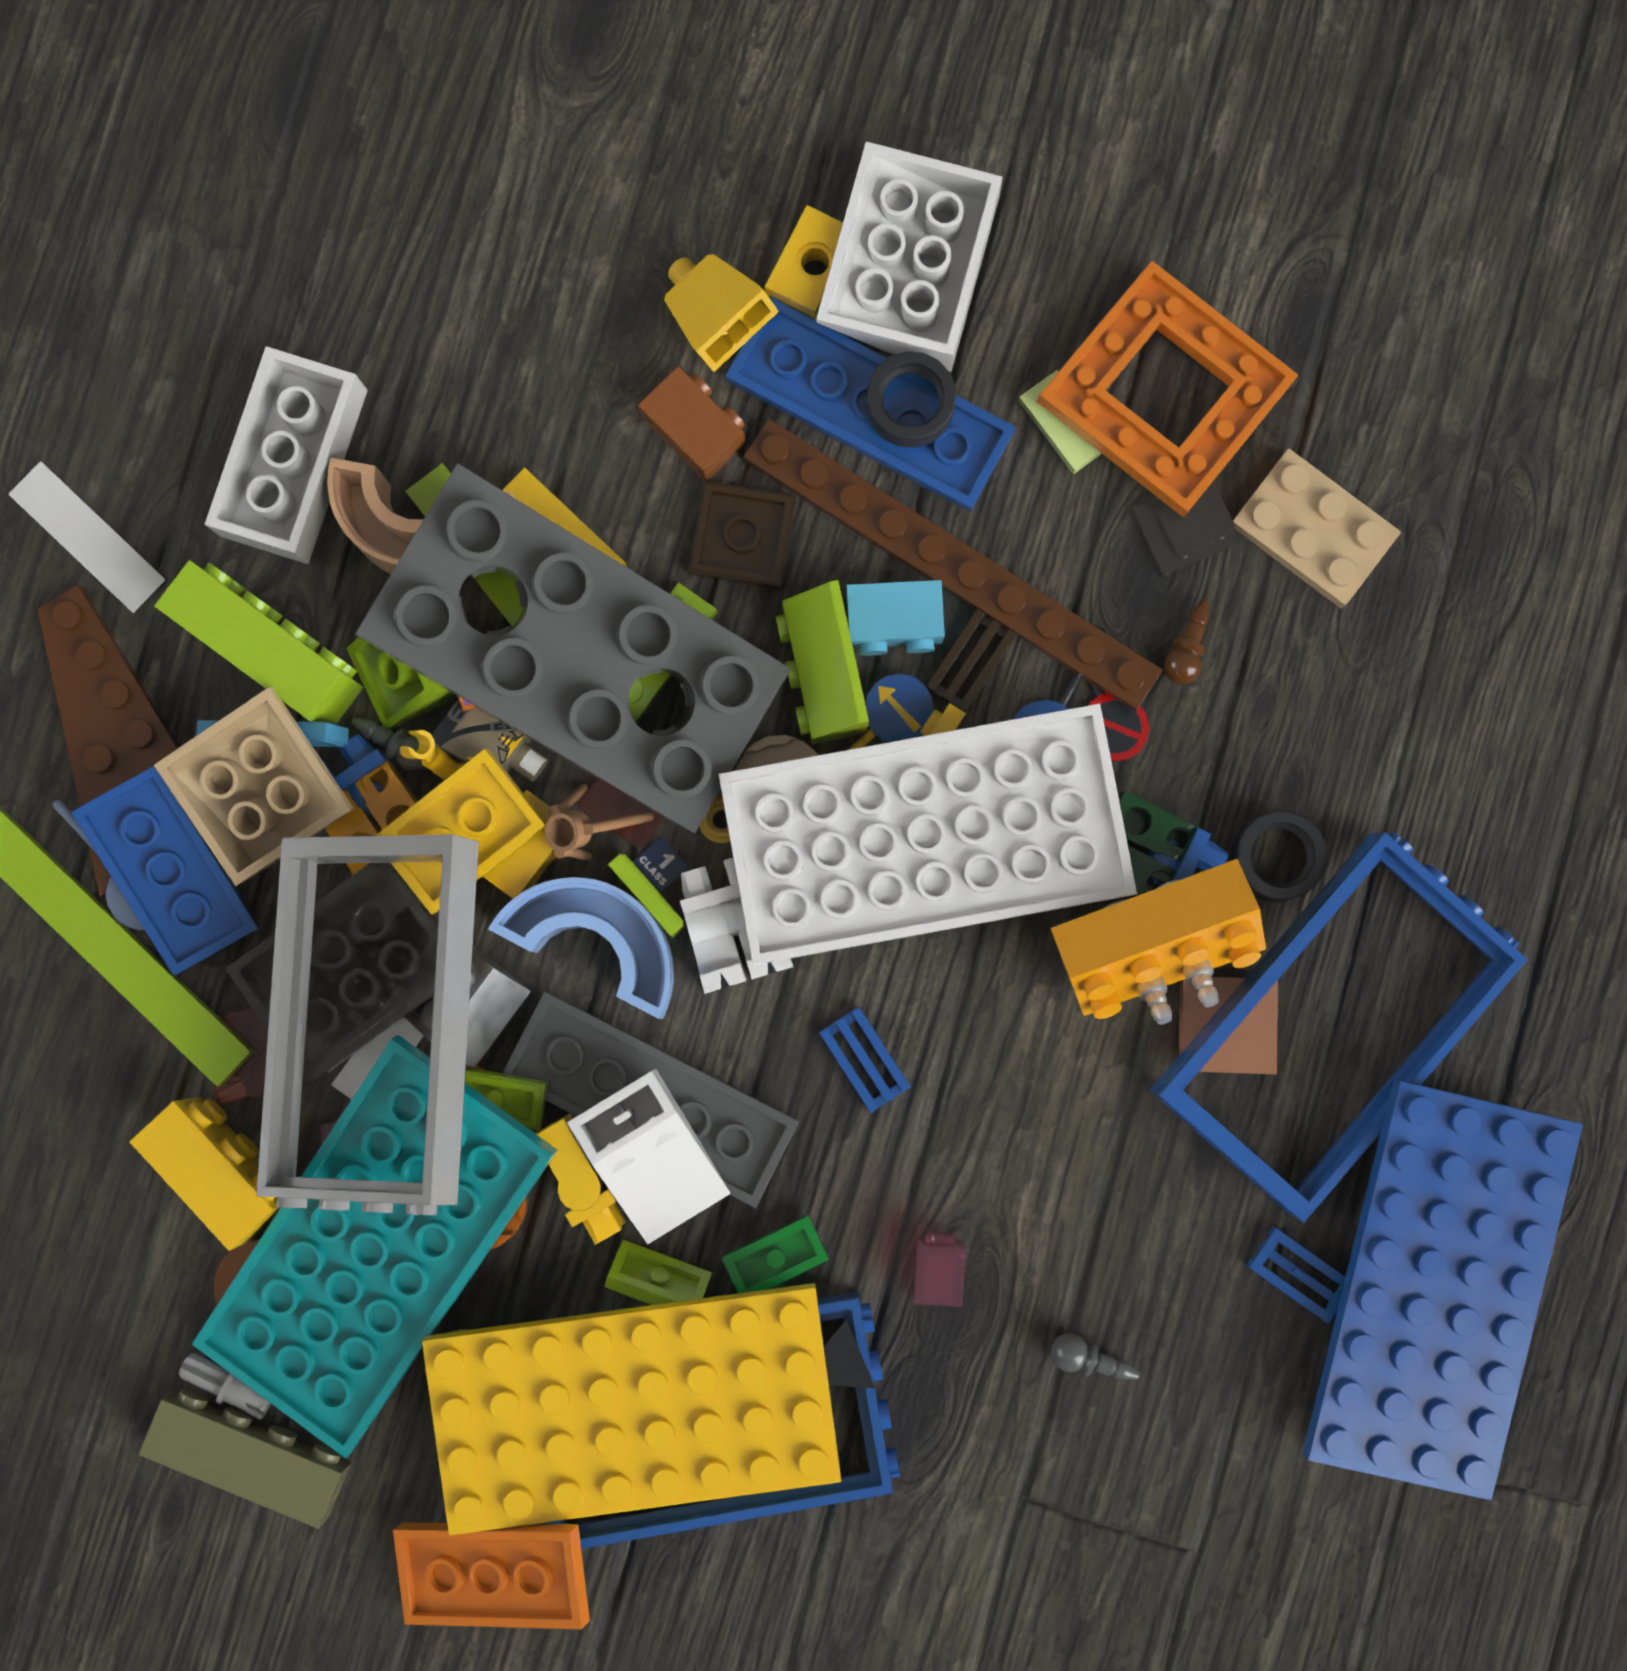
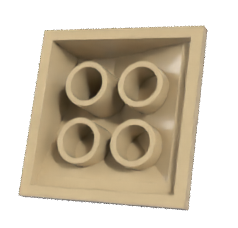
(253, 785)

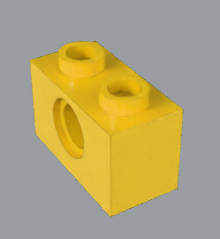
(812, 240)

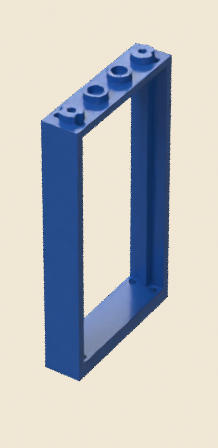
(1457, 911)
(862, 1485)

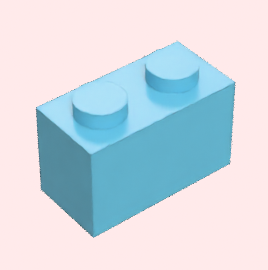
(895, 616)

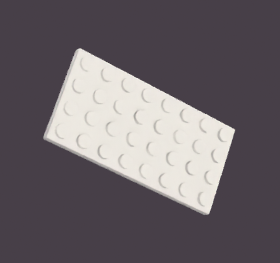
(927, 834)

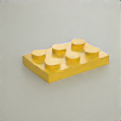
(472, 803)

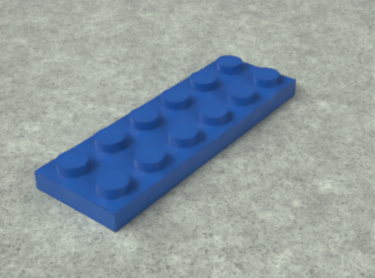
(825, 384)

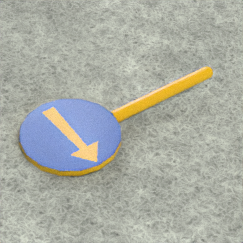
(896, 709)

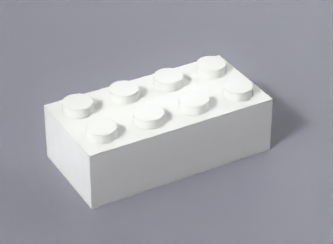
(281, 454)

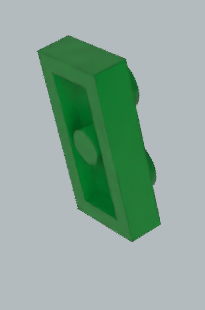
(776, 1257)

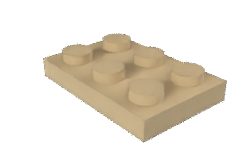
(1315, 528)

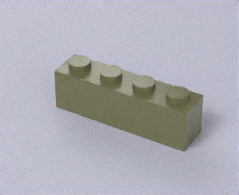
(245, 1457)

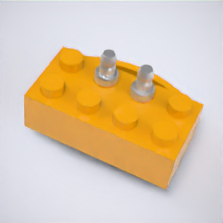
(1162, 939)

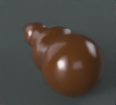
(1184, 662)

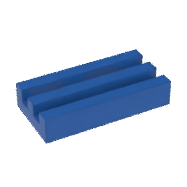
(886, 1093)
(1265, 1251)

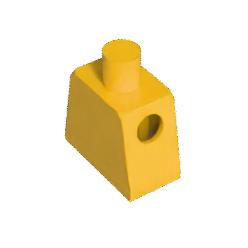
(716, 307)

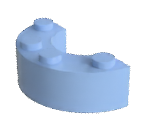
(615, 915)

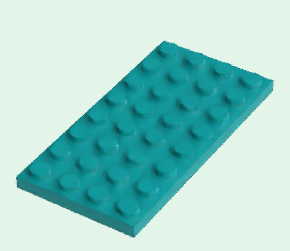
(344, 1297)

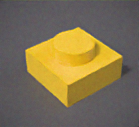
(943, 722)

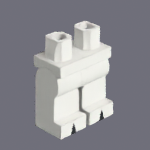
(712, 923)

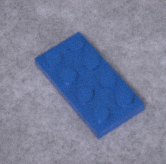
(165, 870)

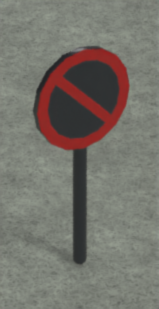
(1124, 728)

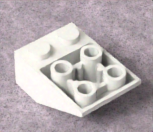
(649, 1156)

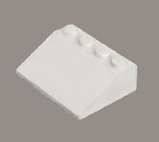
(909, 253)

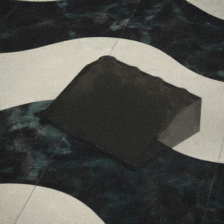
(366, 967)

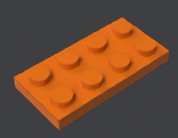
(492, 1576)

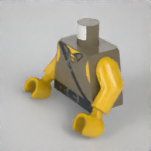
(468, 733)

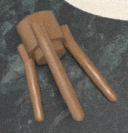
(573, 829)

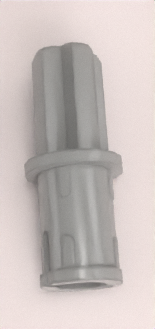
(223, 1384)

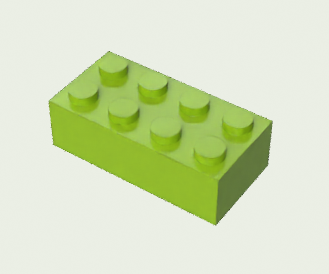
(253, 641)

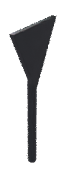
(844, 1360)

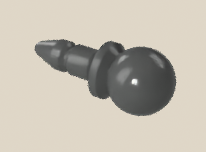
(391, 741)
(1072, 1354)

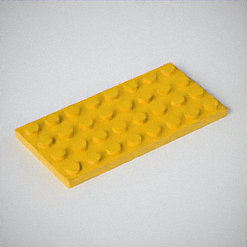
(631, 1409)

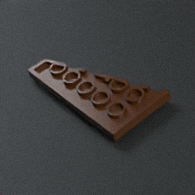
(102, 704)

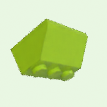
(823, 664)

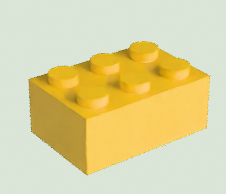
(208, 1168)

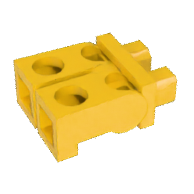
(580, 1184)

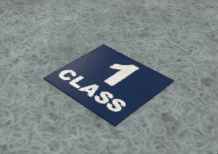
(660, 864)

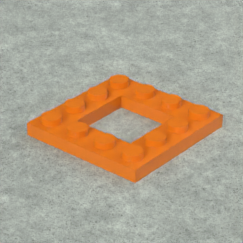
(1164, 304)

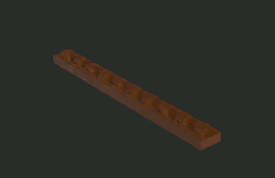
(961, 568)

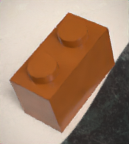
(693, 422)

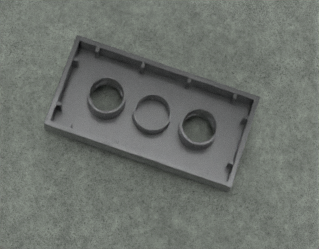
(574, 650)

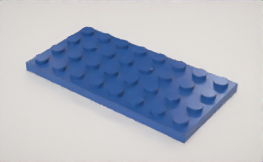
(1442, 1290)

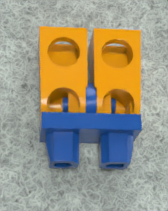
(372, 789)

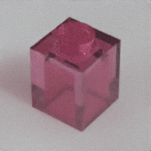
(939, 1270)

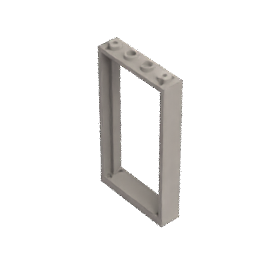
(289, 1020)

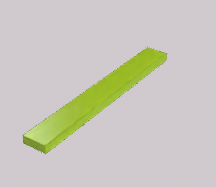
(119, 955)

